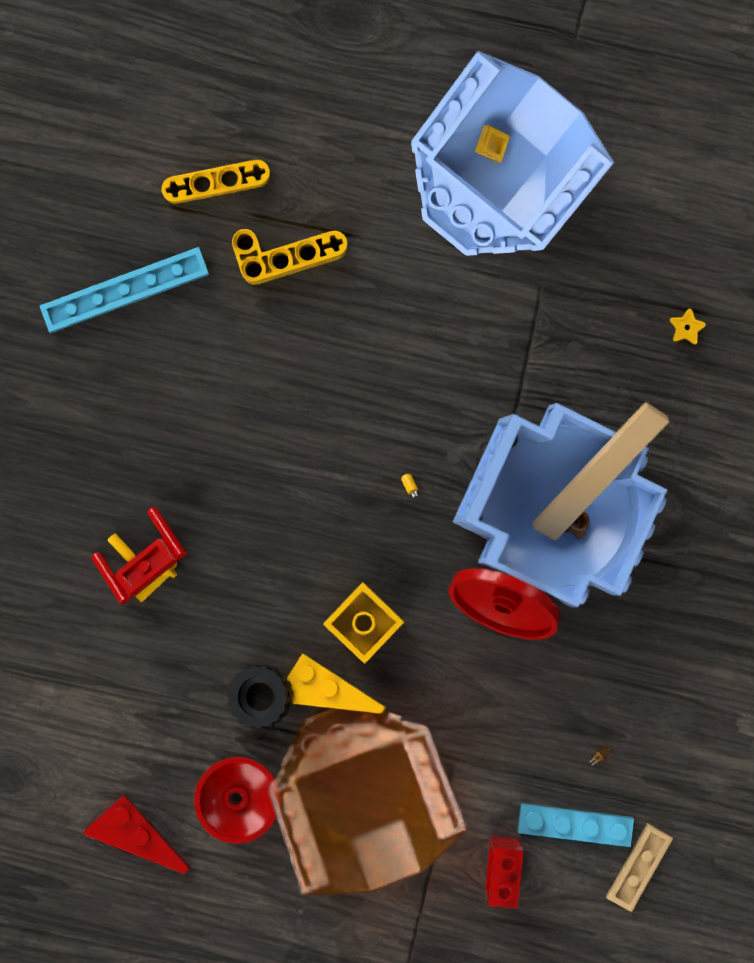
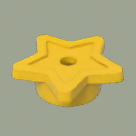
(680, 331)

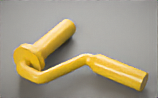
(128, 555)

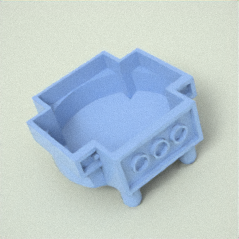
(524, 473)

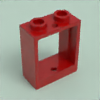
(503, 865)

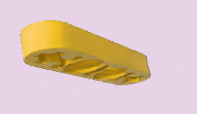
(215, 177)

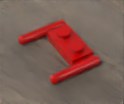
(146, 565)

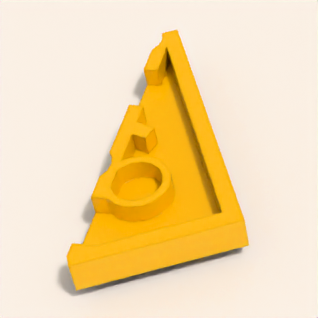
(320, 687)

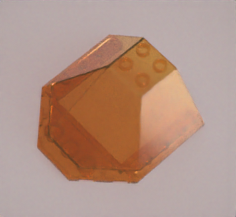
(363, 802)

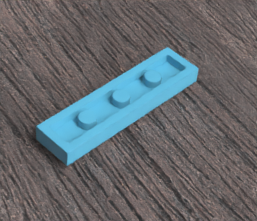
(575, 825)

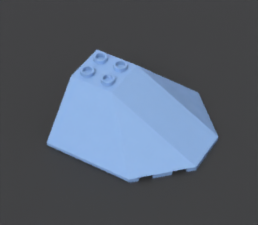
(543, 174)

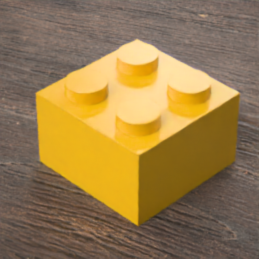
(363, 622)

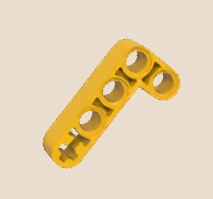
(291, 251)

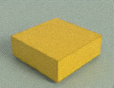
(492, 143)

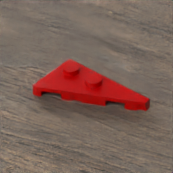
(131, 831)

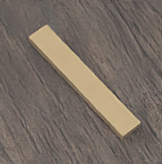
(600, 471)

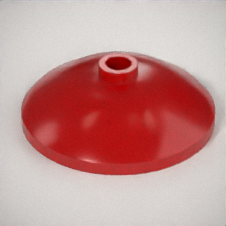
(229, 820)

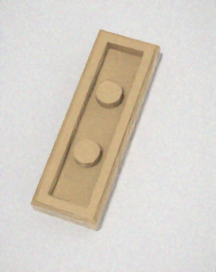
(639, 867)

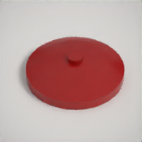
(504, 604)

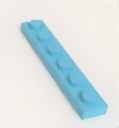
(124, 290)

